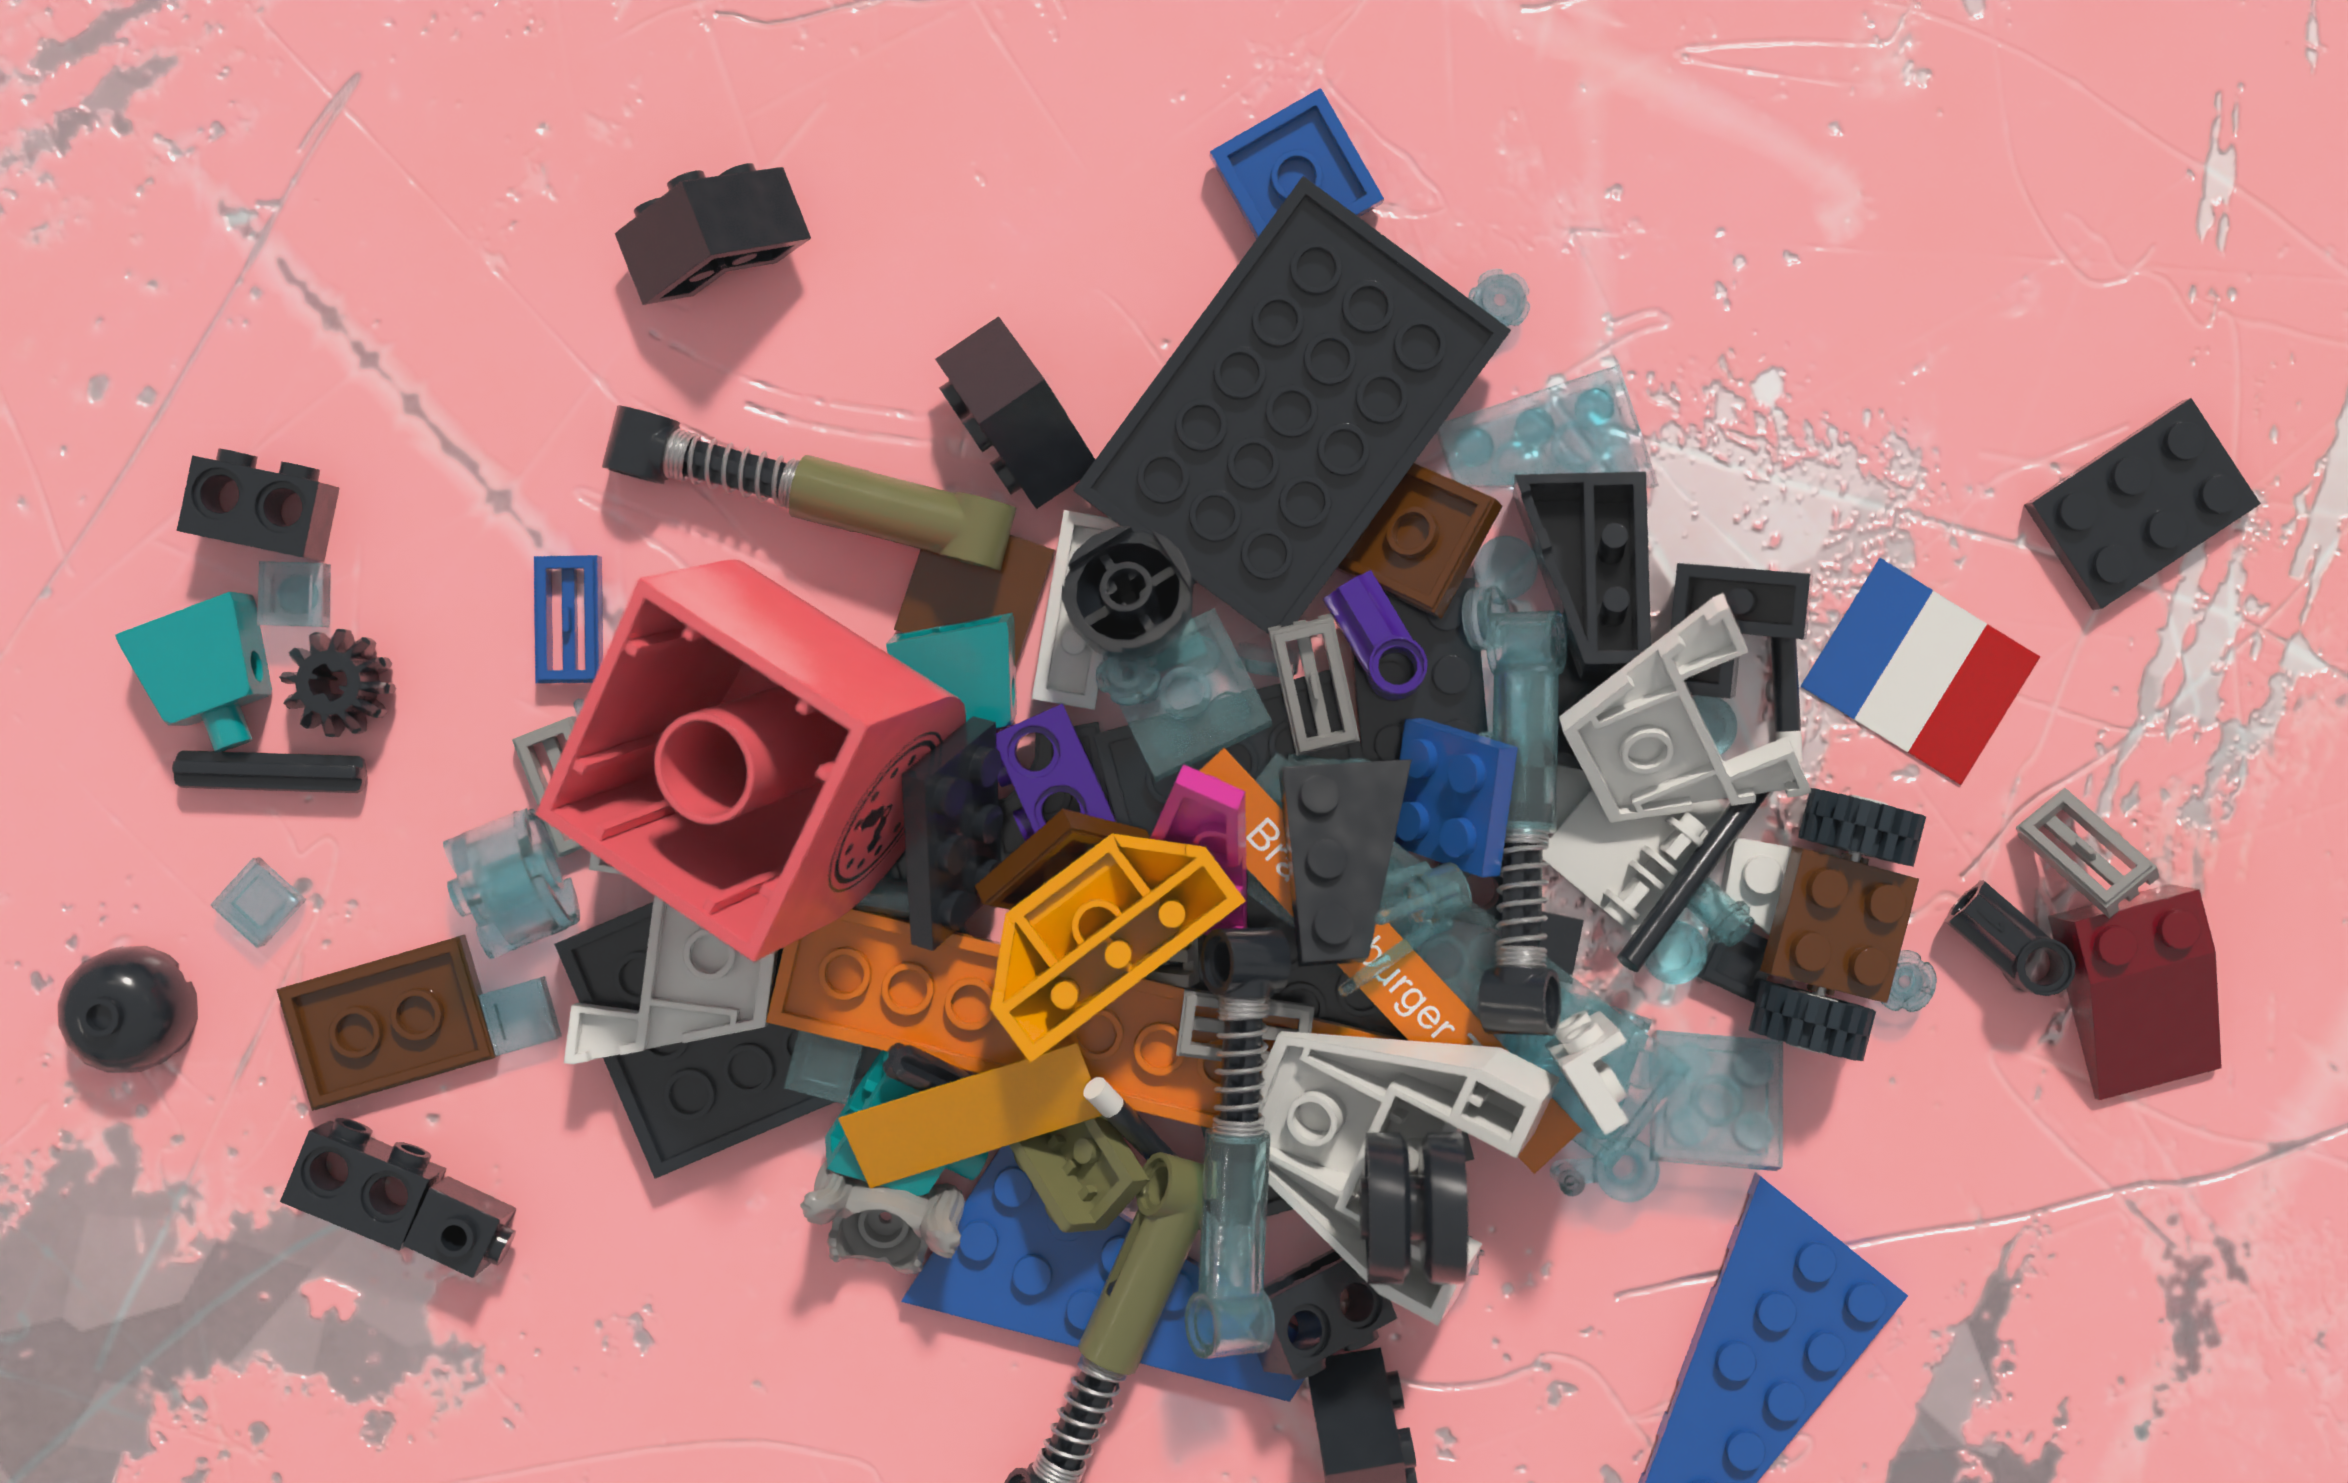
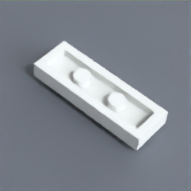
(1065, 660)

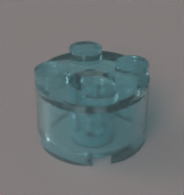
(510, 882)

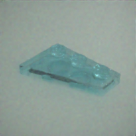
(1556, 430)

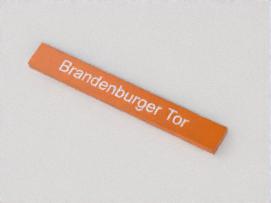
(1406, 991)

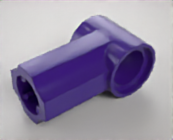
(1375, 631)

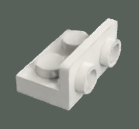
(1578, 1054)

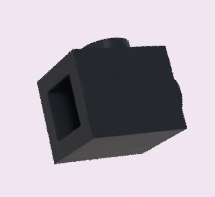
(462, 1227)

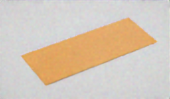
(970, 1116)

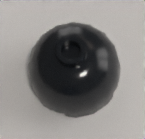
(1128, 593)
(127, 1009)

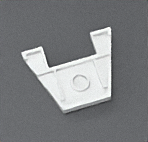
(1648, 740)
(689, 992)

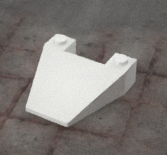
(1337, 1088)

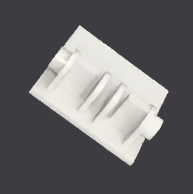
(1623, 862)

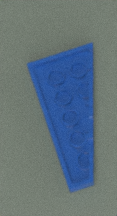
(1045, 1282)
(1768, 1344)

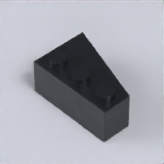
(1593, 561)

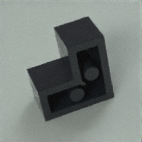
(710, 229)
(1015, 410)
(1761, 605)
(1357, 1421)

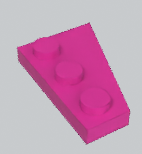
(1212, 816)

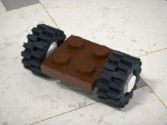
(1838, 924)

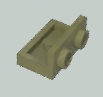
(1082, 1173)

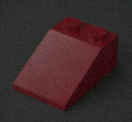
(2143, 989)

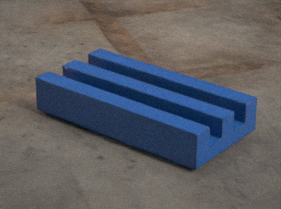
(544, 624)

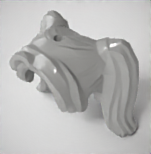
(864, 1234)

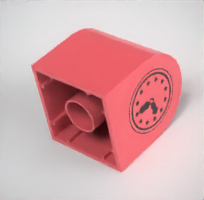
(745, 755)

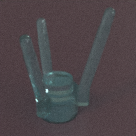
(1430, 898)

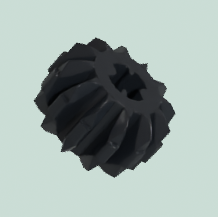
(314, 677)

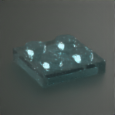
(1200, 700)
(1724, 1106)

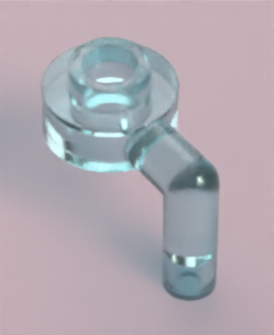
(1573, 1174)

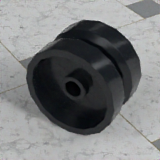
(1414, 1208)

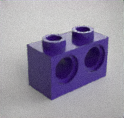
(1066, 773)

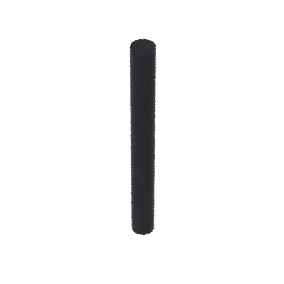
(1687, 883)

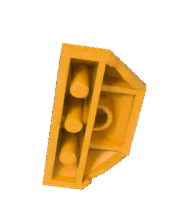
(1101, 933)

